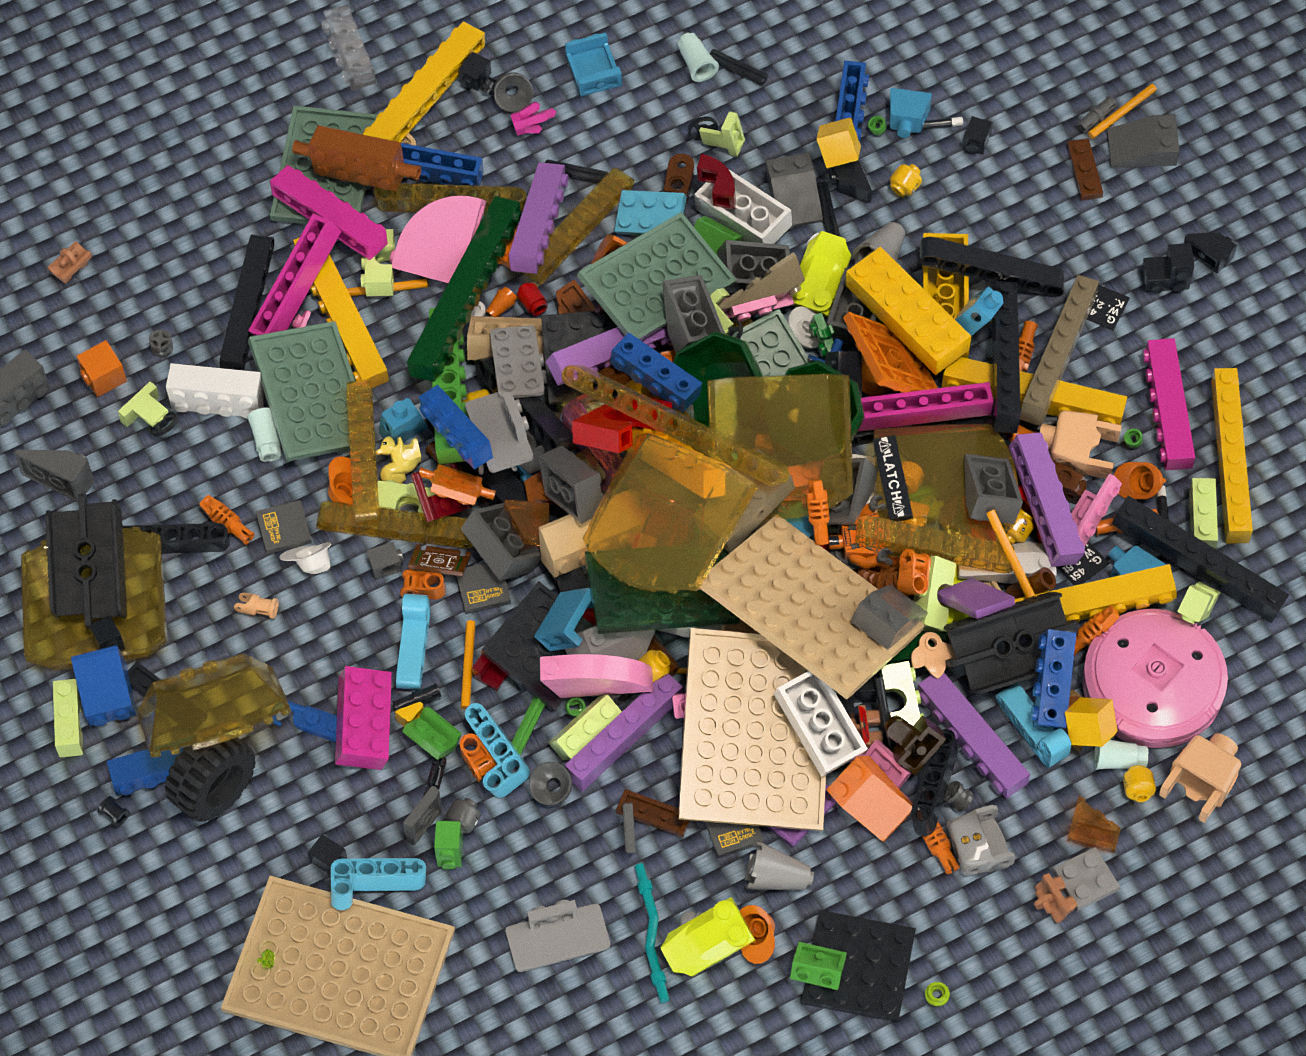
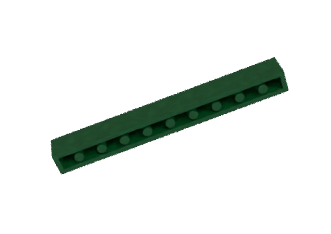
(464, 289)

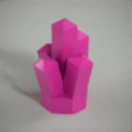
(527, 118)

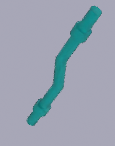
(657, 977)

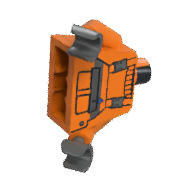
(857, 554)

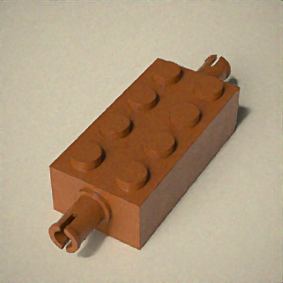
(357, 158)

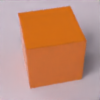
(101, 368)

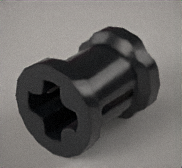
(113, 811)

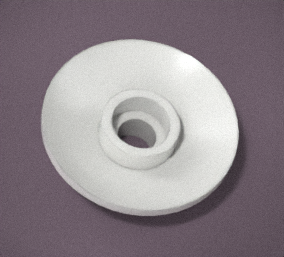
(799, 322)

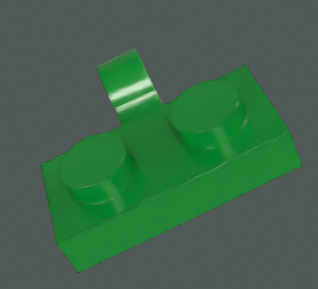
(823, 333)

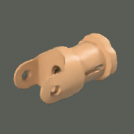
(257, 605)

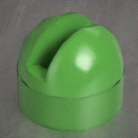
(872, 124)
(1127, 437)
(573, 701)

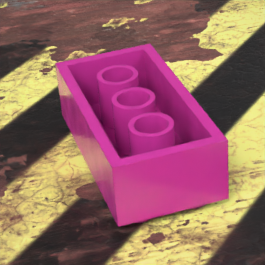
(363, 718)

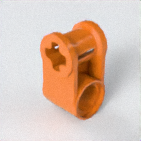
(913, 574)
(421, 582)
(478, 760)

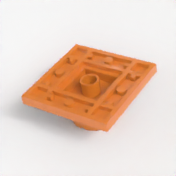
(886, 359)

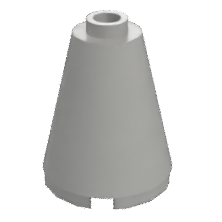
(889, 237)
(776, 870)

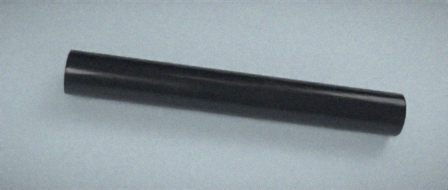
(883, 709)

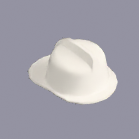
(311, 558)

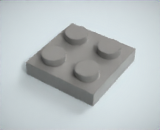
(1087, 878)

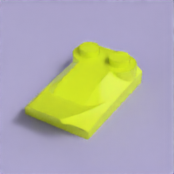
(822, 270)
(707, 939)

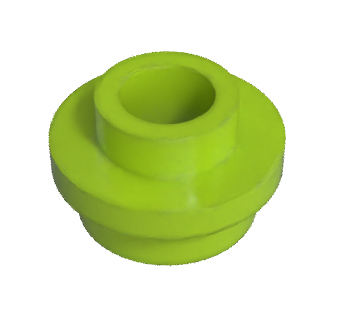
(937, 987)

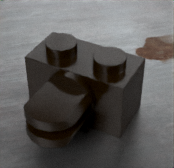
(914, 742)

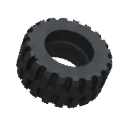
(210, 778)

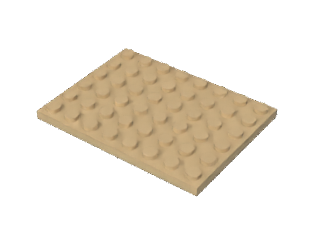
(802, 604)
(738, 744)
(336, 973)

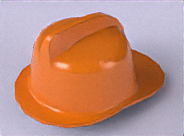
(340, 480)
(1139, 480)
(763, 930)

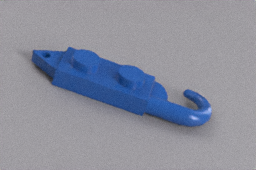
(312, 721)

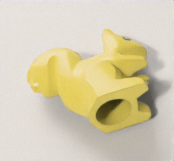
(403, 457)

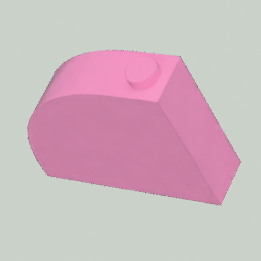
(438, 237)
(594, 675)

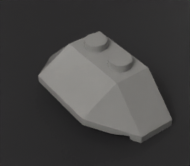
(621, 644)

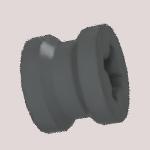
(156, 339)
(958, 796)

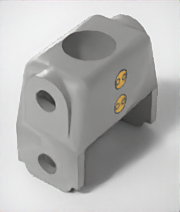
(979, 842)

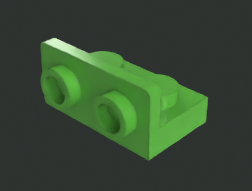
(433, 733)
(818, 965)

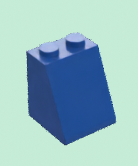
(104, 686)

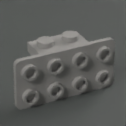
(518, 361)
(503, 427)
(557, 935)

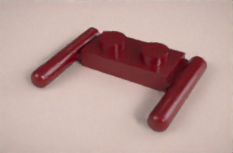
(435, 506)

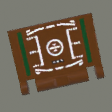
(439, 560)

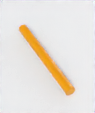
(1122, 111)
(398, 286)
(1010, 554)
(468, 664)

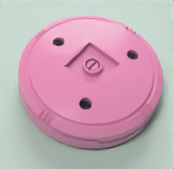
(1161, 677)

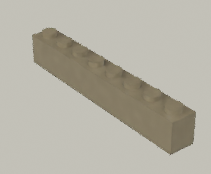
(1059, 350)

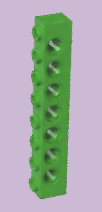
(451, 383)

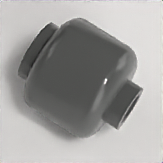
(465, 812)

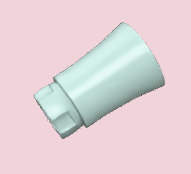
(699, 61)
(265, 434)
(1120, 755)

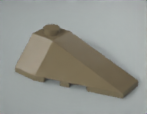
(780, 281)

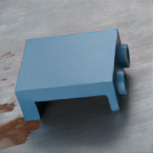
(592, 64)
(559, 624)

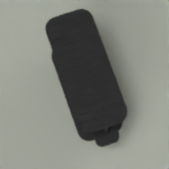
(66, 534)
(976, 641)

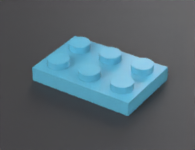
(645, 210)

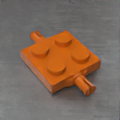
(456, 484)

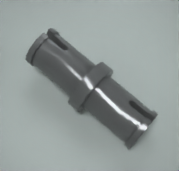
(1096, 114)

